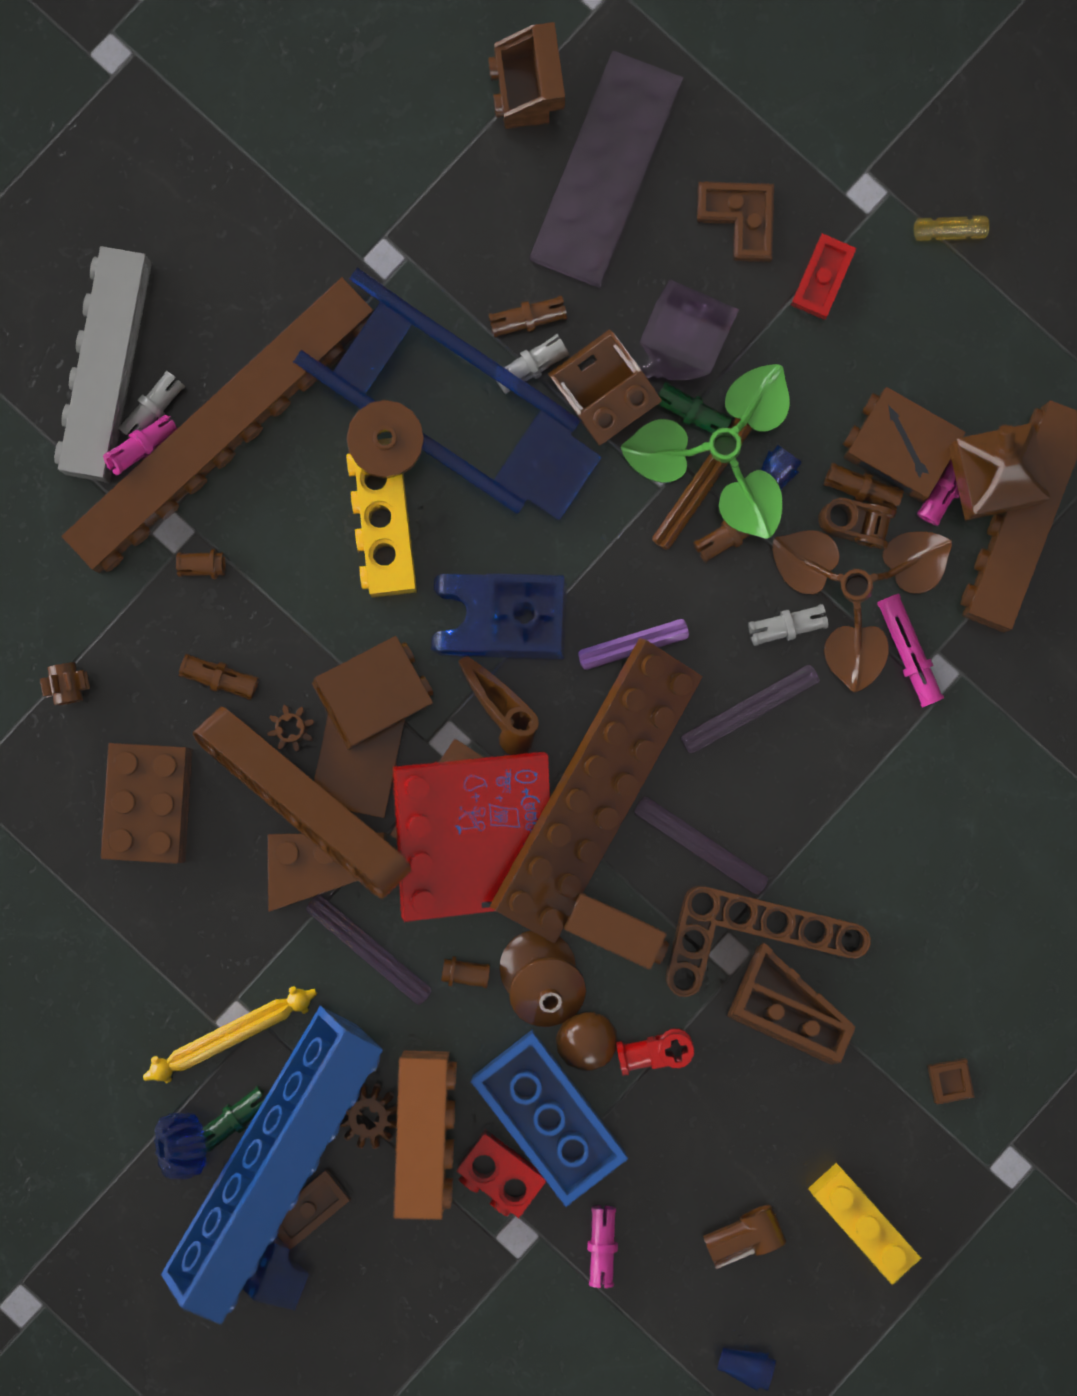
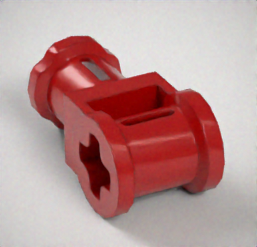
(653, 1053)

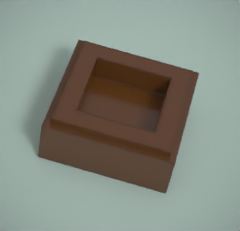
(950, 1081)

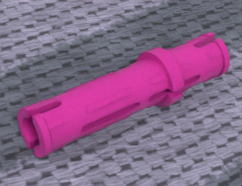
(929, 692)

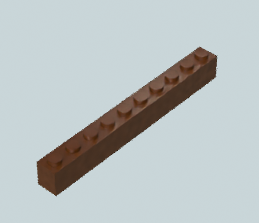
(217, 429)

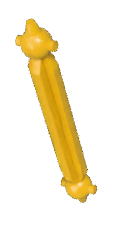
(229, 1035)

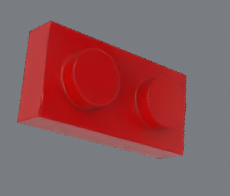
(823, 276)

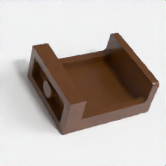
(373, 691)

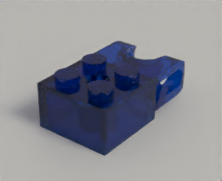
(492, 611)

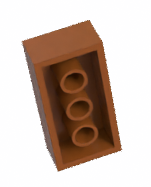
(422, 1139)

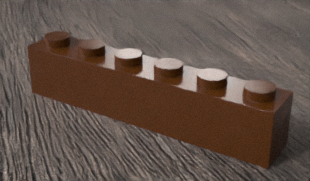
(1021, 534)

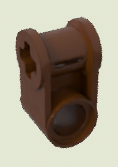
(865, 522)

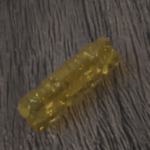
(951, 228)

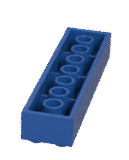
(270, 1165)

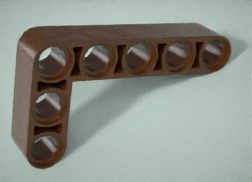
(754, 924)

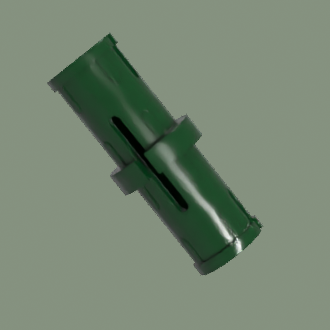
(692, 409)
(233, 1118)

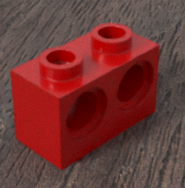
(507, 1166)

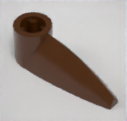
(504, 707)

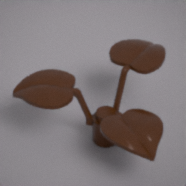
(806, 563)

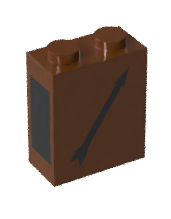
(902, 444)

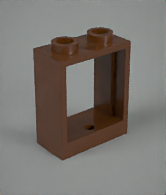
(617, 931)

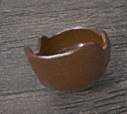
(586, 1041)

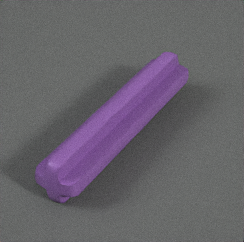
(623, 646)

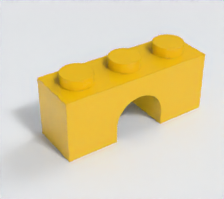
(864, 1223)

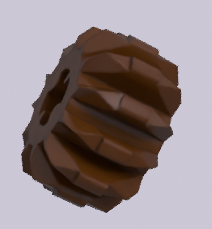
(361, 1126)

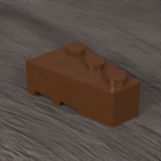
(301, 870)
(788, 1009)

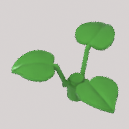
(751, 503)

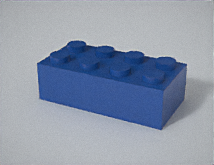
(549, 1117)

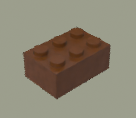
(146, 803)

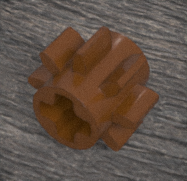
(64, 683)
(301, 724)

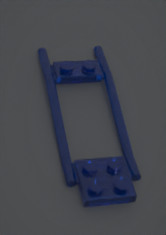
(547, 461)

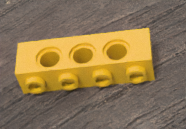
(400, 574)

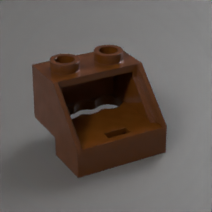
(528, 76)
(612, 409)

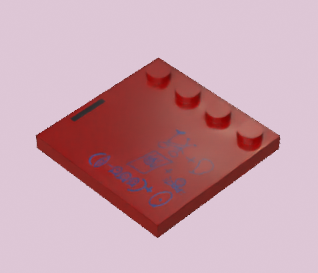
(464, 829)

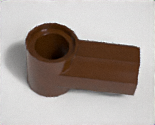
(754, 1233)

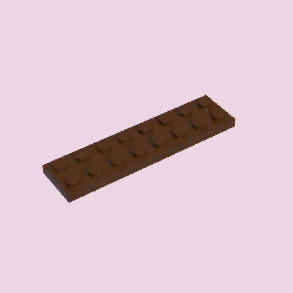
(596, 790)

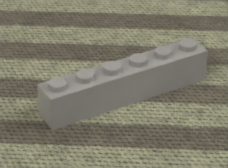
(103, 363)

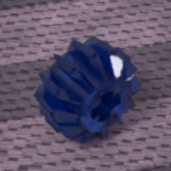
(180, 1145)

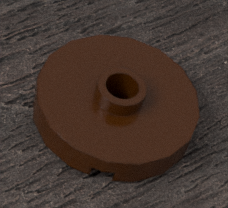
(388, 459)

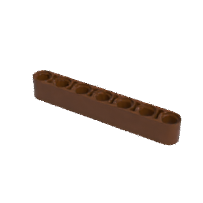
(302, 802)

